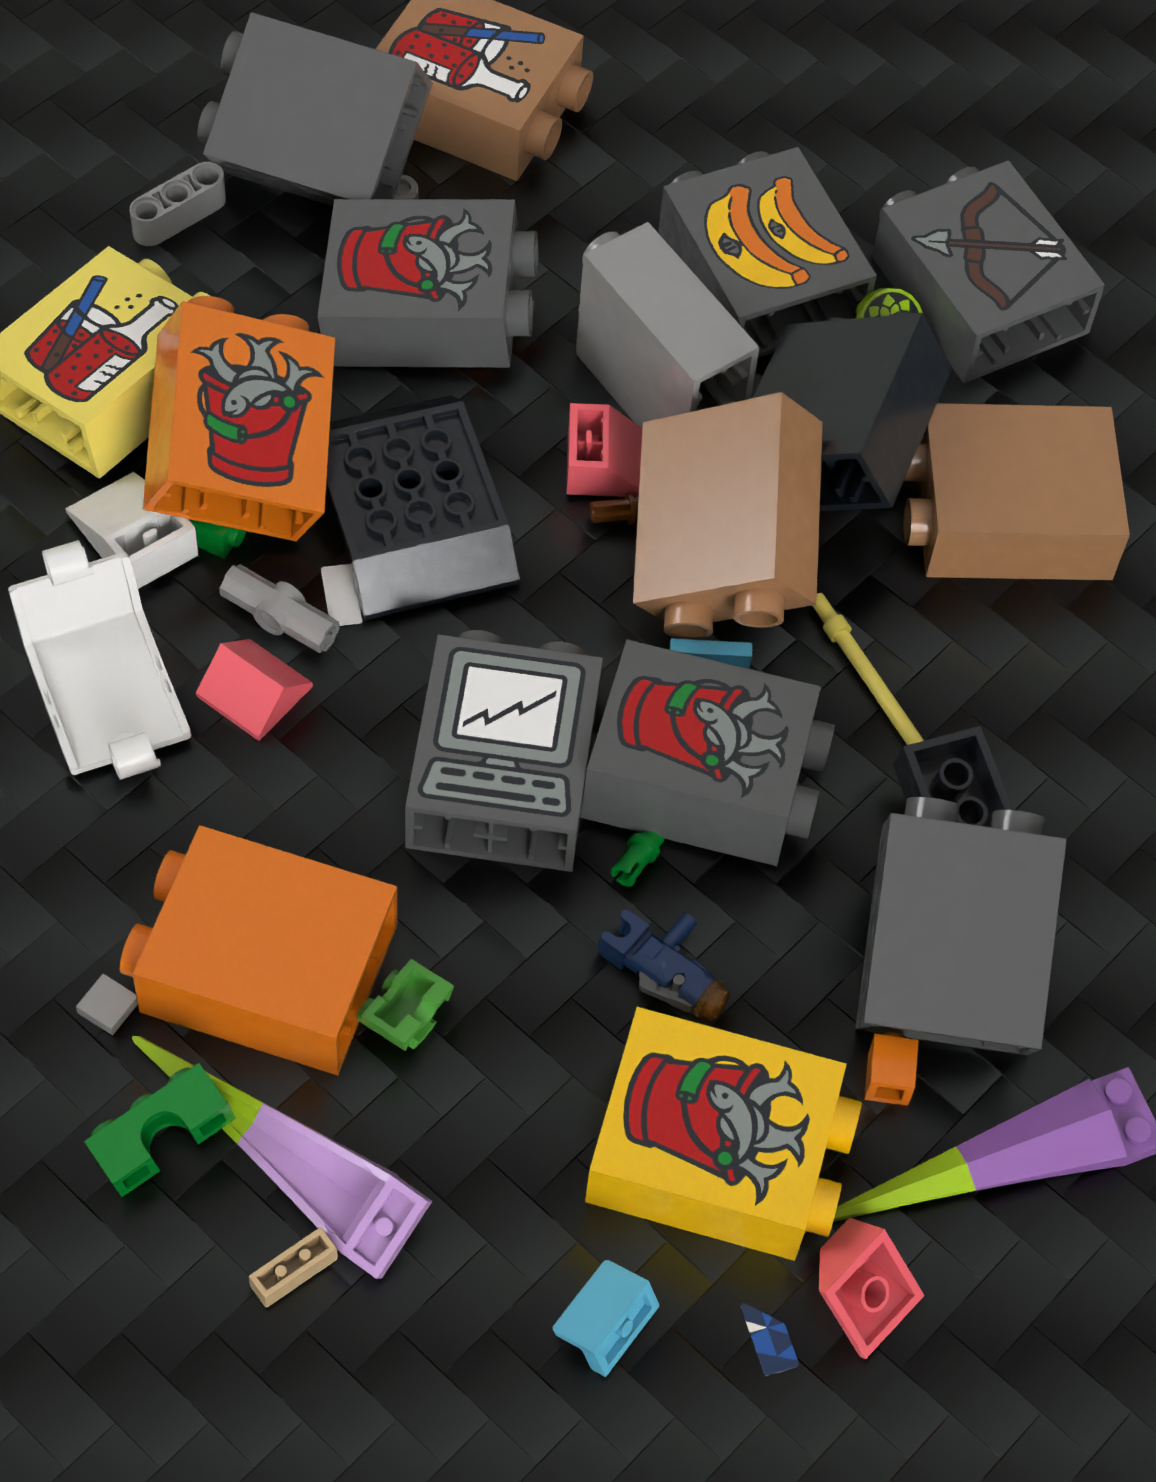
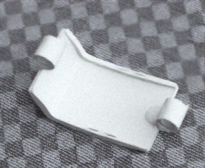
(97, 662)

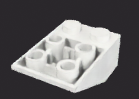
(117, 524)

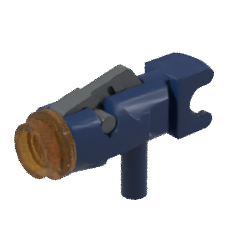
(663, 968)

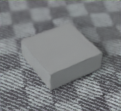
(107, 1004)

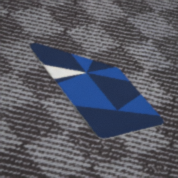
(770, 1341)

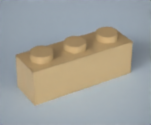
(293, 1267)

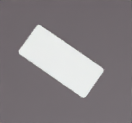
(340, 594)

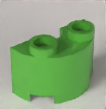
(407, 1006)

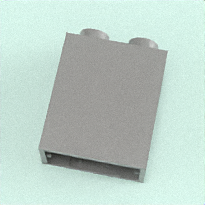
(658, 330)

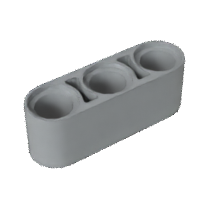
(177, 203)

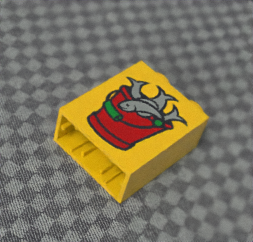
(722, 1135)

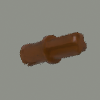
(615, 510)

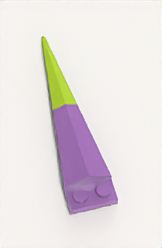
(1074, 1132)

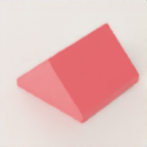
(251, 686)

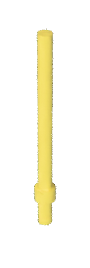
(839, 631)

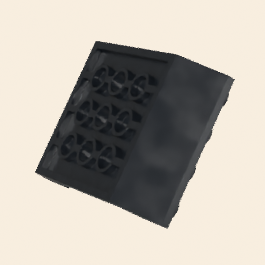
(423, 540)

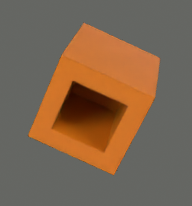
(891, 1069)

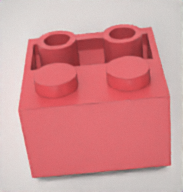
(602, 452)

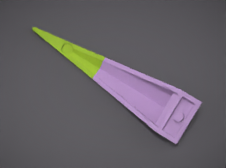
(351, 1198)

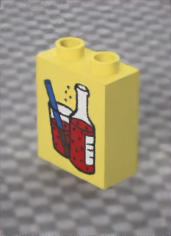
(86, 357)

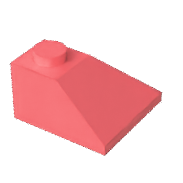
(866, 1284)

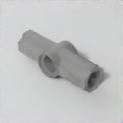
(279, 608)

